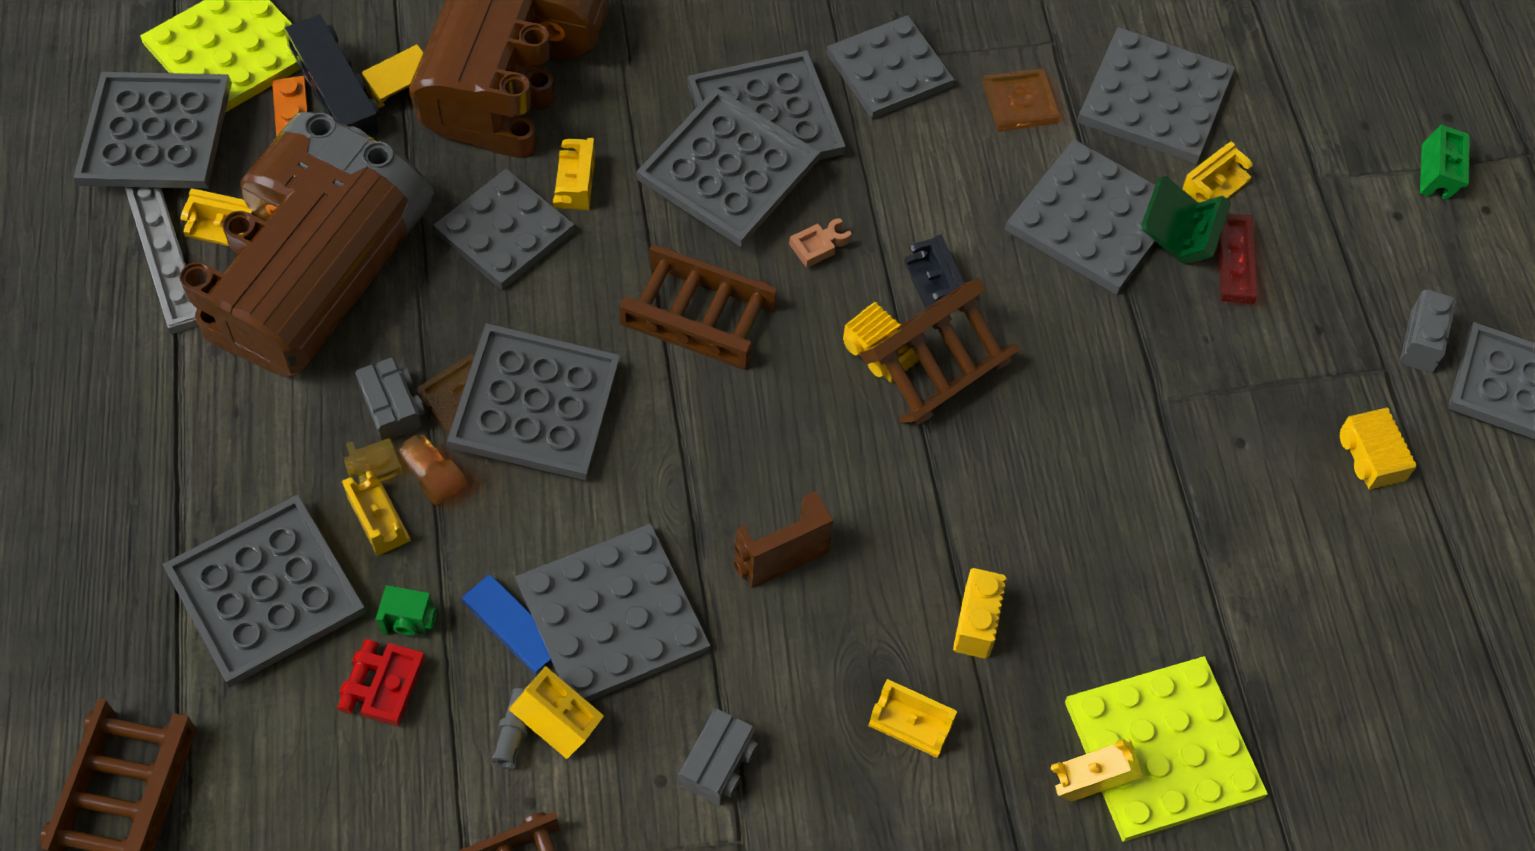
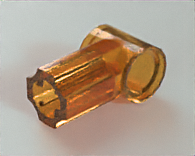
(435, 475)

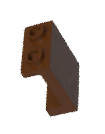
(785, 548)

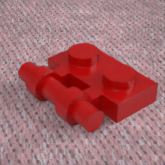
(391, 686)

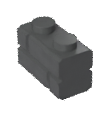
(1428, 330)
(389, 399)
(717, 757)

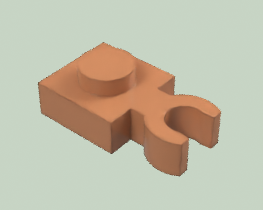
(817, 244)

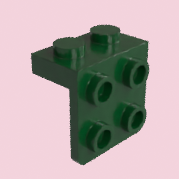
(1182, 224)

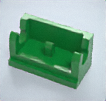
(1445, 161)

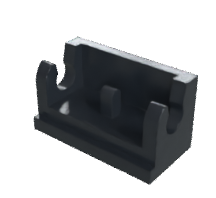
(933, 270)

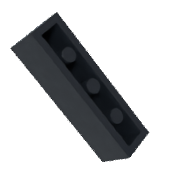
(330, 74)

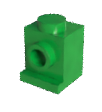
(406, 612)

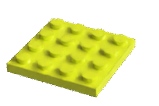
(226, 38)
(1183, 743)

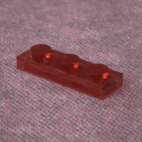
(1237, 260)

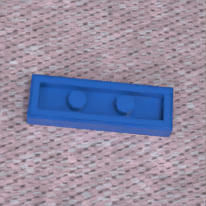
(508, 622)

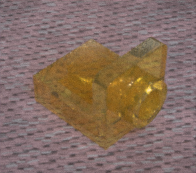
(377, 457)

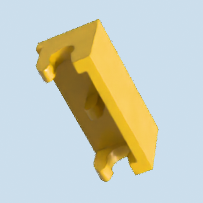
(391, 75)
(575, 175)
(1218, 175)
(206, 213)
(376, 513)
(556, 712)
(912, 718)
(1097, 771)

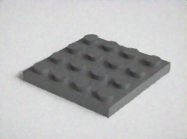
(782, 91)
(1156, 95)
(153, 130)
(728, 166)
(1088, 216)
(534, 401)
(264, 590)
(612, 614)

